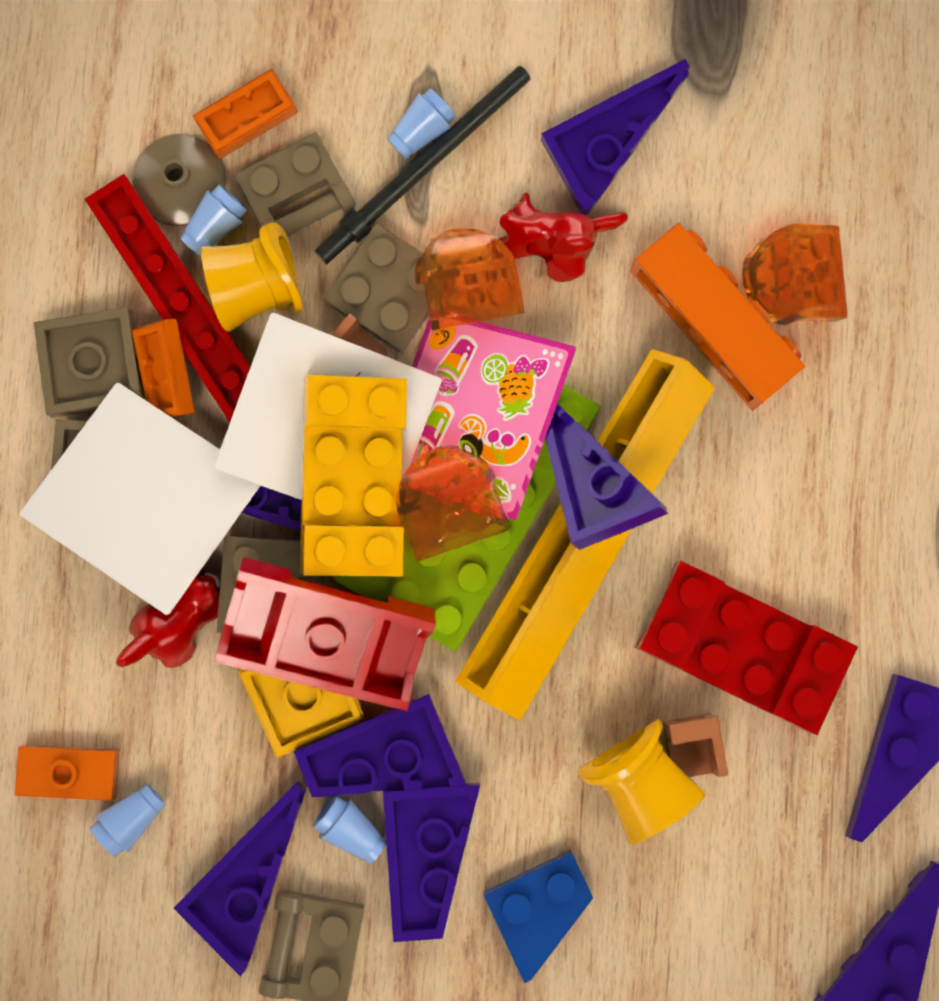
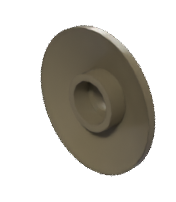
(177, 200)

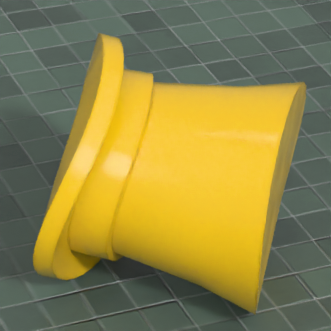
(251, 277)
(643, 784)

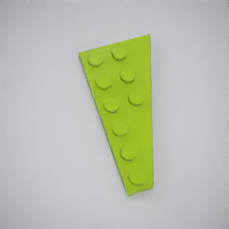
(464, 577)

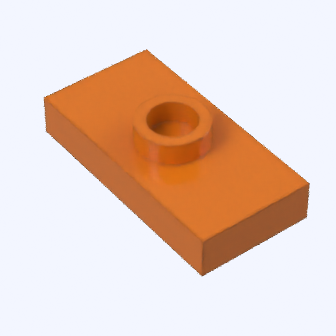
(245, 114)
(163, 367)
(67, 772)

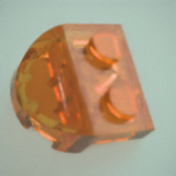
(798, 274)
(468, 278)
(448, 502)

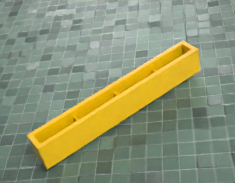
(559, 577)

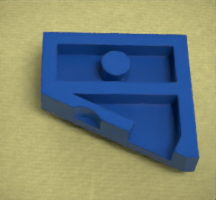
(538, 910)

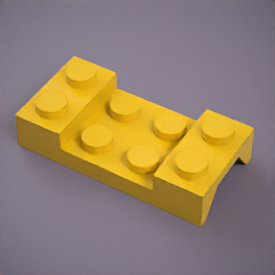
(352, 476)

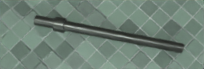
(357, 223)

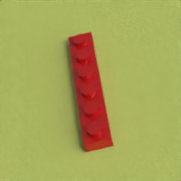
(171, 290)

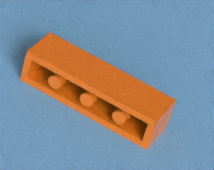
(717, 315)

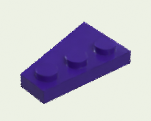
(383, 754)
(424, 855)

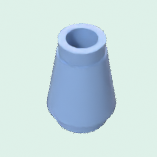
(421, 123)
(213, 219)
(127, 820)
(349, 829)

